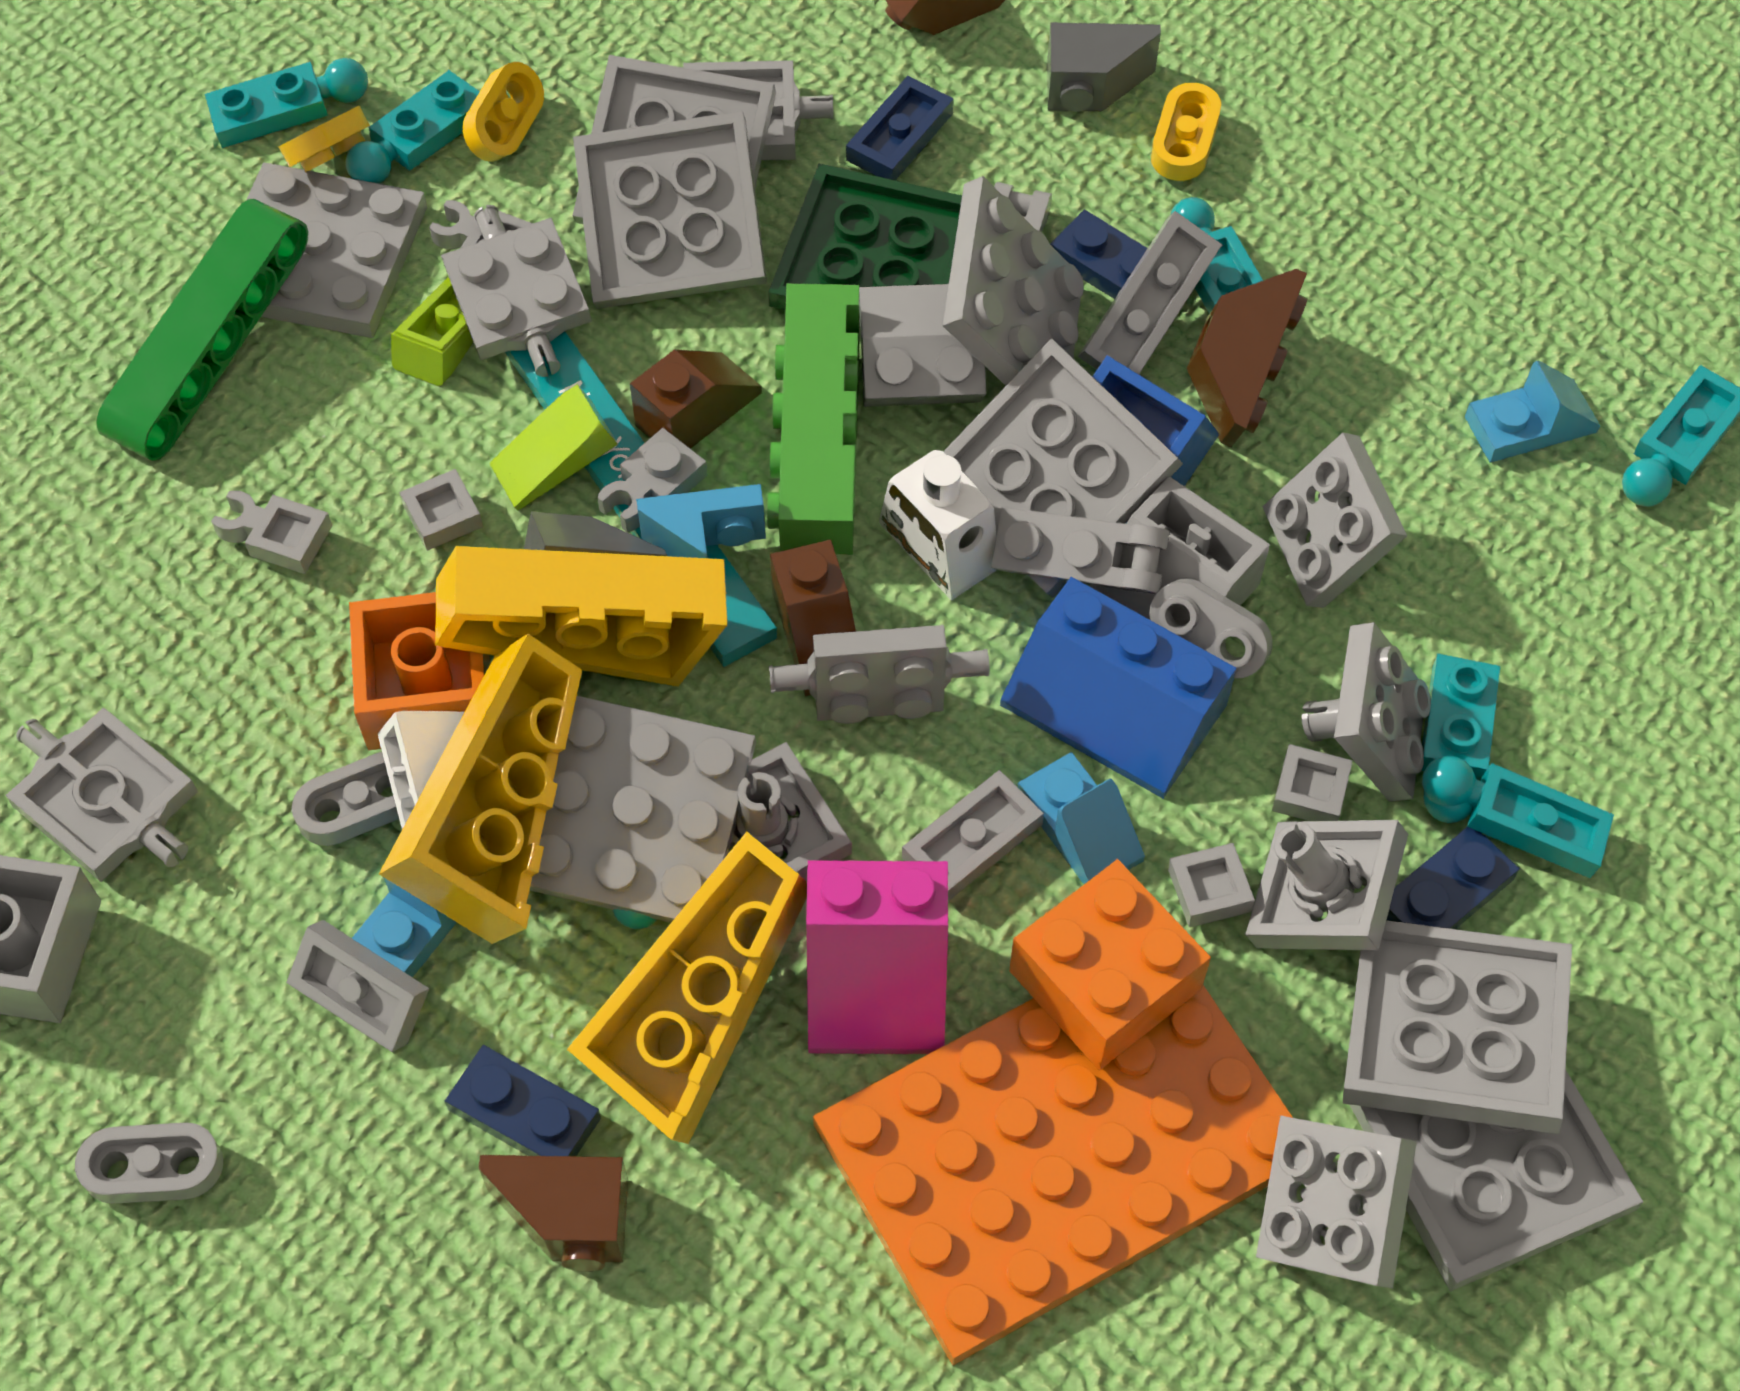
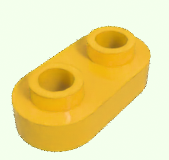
(499, 123)
(1186, 131)
(314, 145)

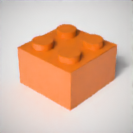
(400, 665)
(1108, 964)

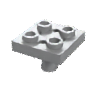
(1348, 524)
(1376, 713)
(781, 787)
(1315, 872)
(1357, 1204)

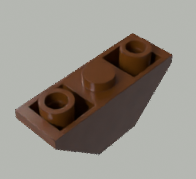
(1243, 350)

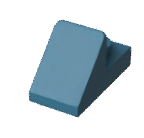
(1532, 417)
(694, 520)
(1083, 818)
(404, 930)

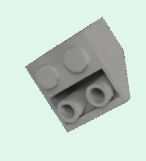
(1200, 547)

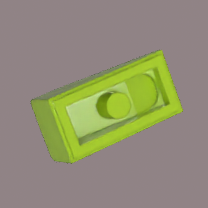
(432, 338)
(552, 448)

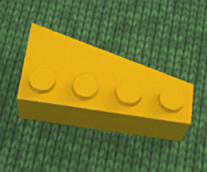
(595, 609)
(486, 803)
(690, 996)

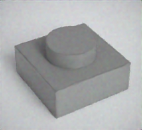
(441, 509)
(1312, 785)
(1211, 885)

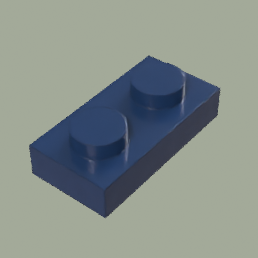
(899, 129)
(1099, 252)
(1452, 883)
(521, 1107)

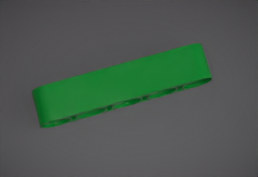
(202, 329)

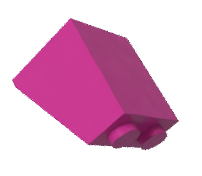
(876, 956)

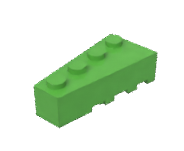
(816, 418)

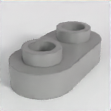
(1212, 622)
(351, 791)
(152, 1162)

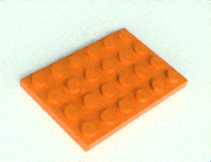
(1030, 1175)

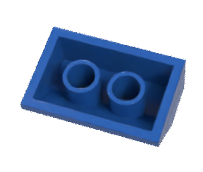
(1118, 687)

